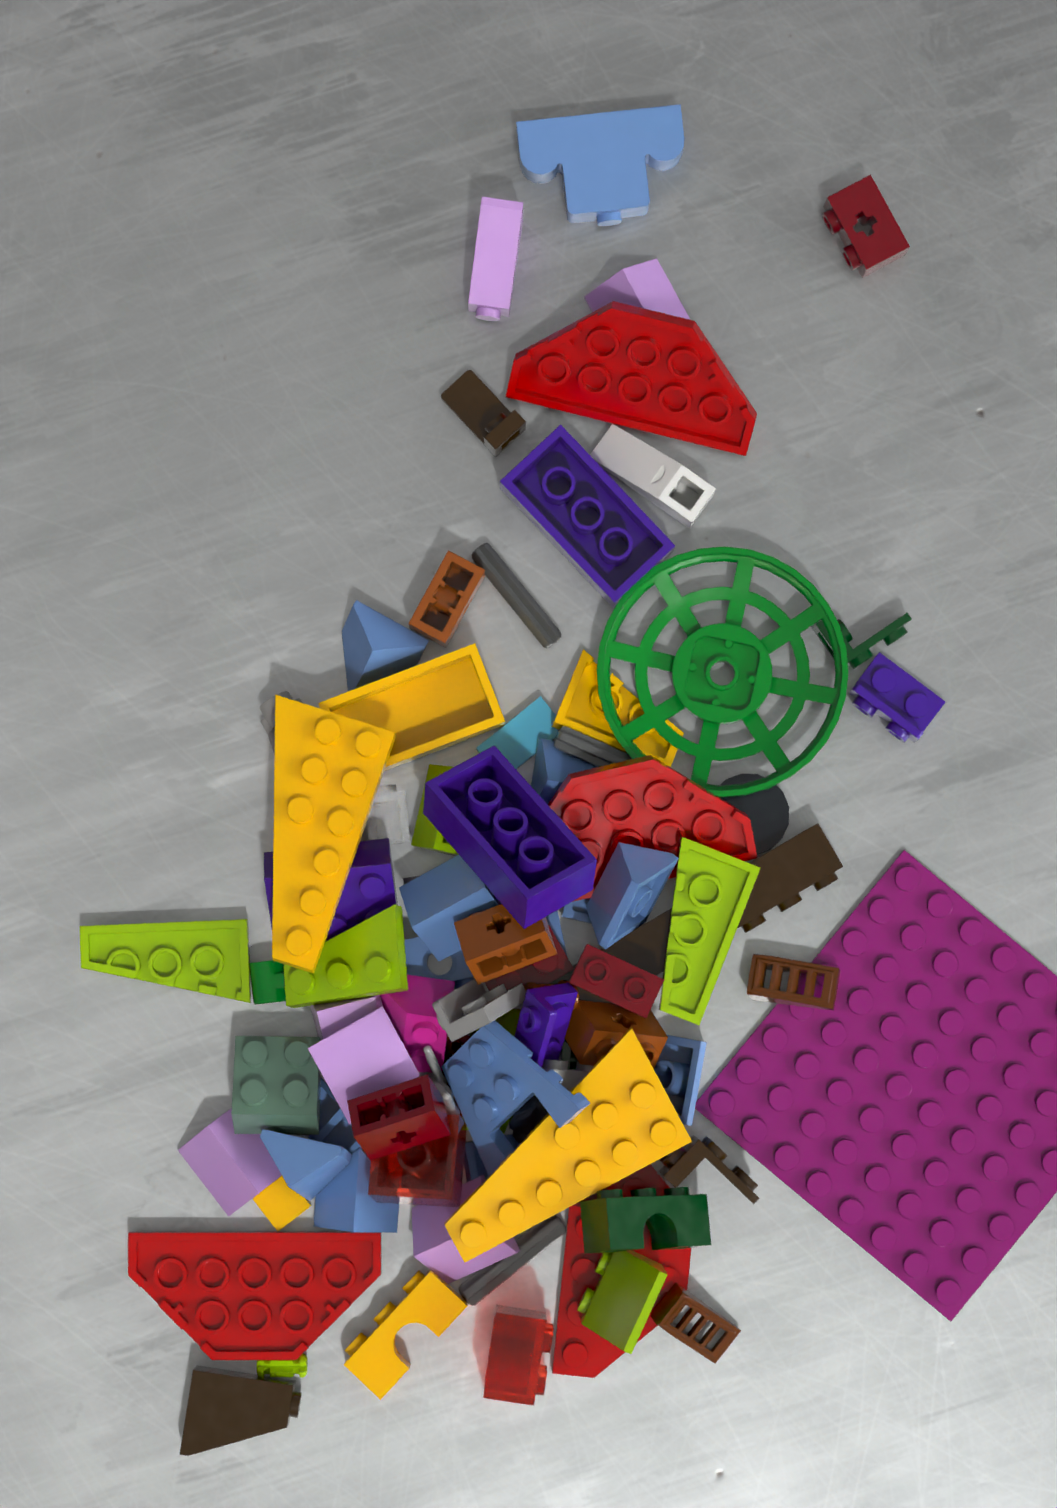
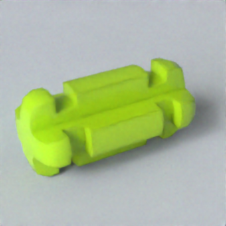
(283, 1368)

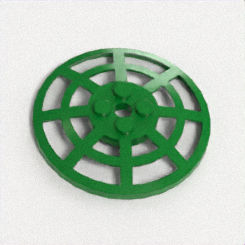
(726, 644)

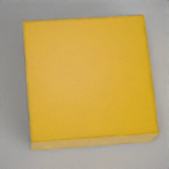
(280, 1203)

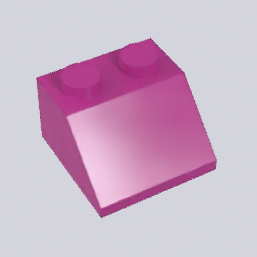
(416, 1019)

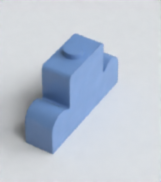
(602, 158)

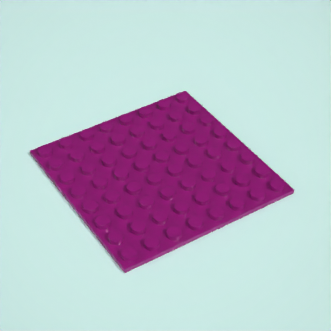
(920, 1099)

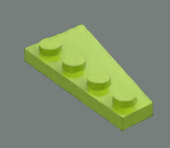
(705, 914)

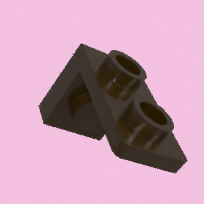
(483, 413)

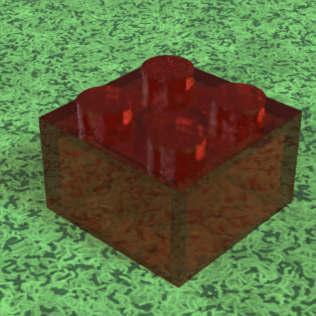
(424, 1173)
(515, 1355)

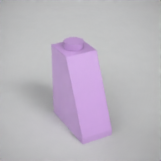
(495, 258)

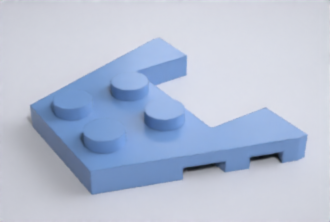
(493, 1080)

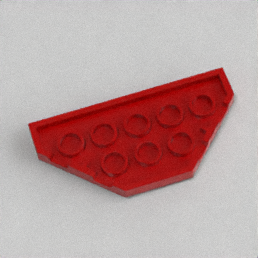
(637, 374)
(649, 808)
(254, 1289)
(577, 1348)

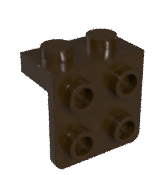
(685, 1159)

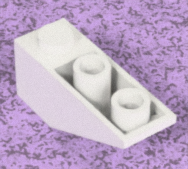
(653, 475)

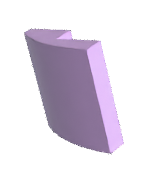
(363, 1059)

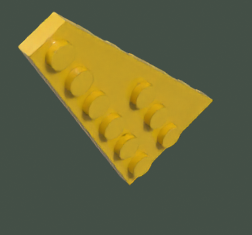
(322, 799)
(556, 1167)

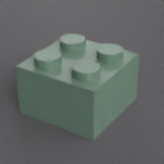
(275, 1085)

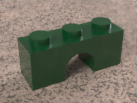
(618, 1222)

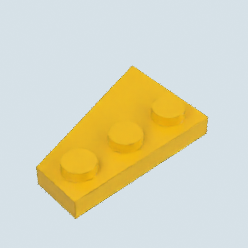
(584, 712)

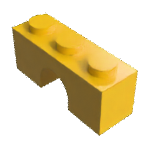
(375, 1357)

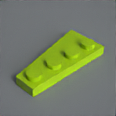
(182, 955)

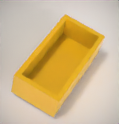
(426, 705)

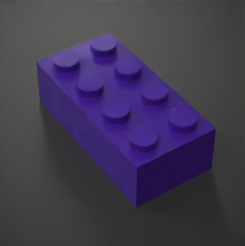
(586, 515)
(509, 836)

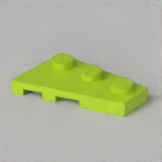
(354, 964)

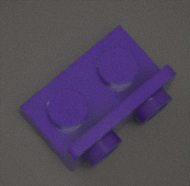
(895, 698)
(545, 1020)

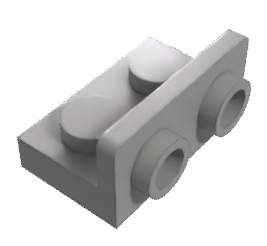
(473, 1007)

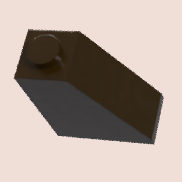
(235, 1407)

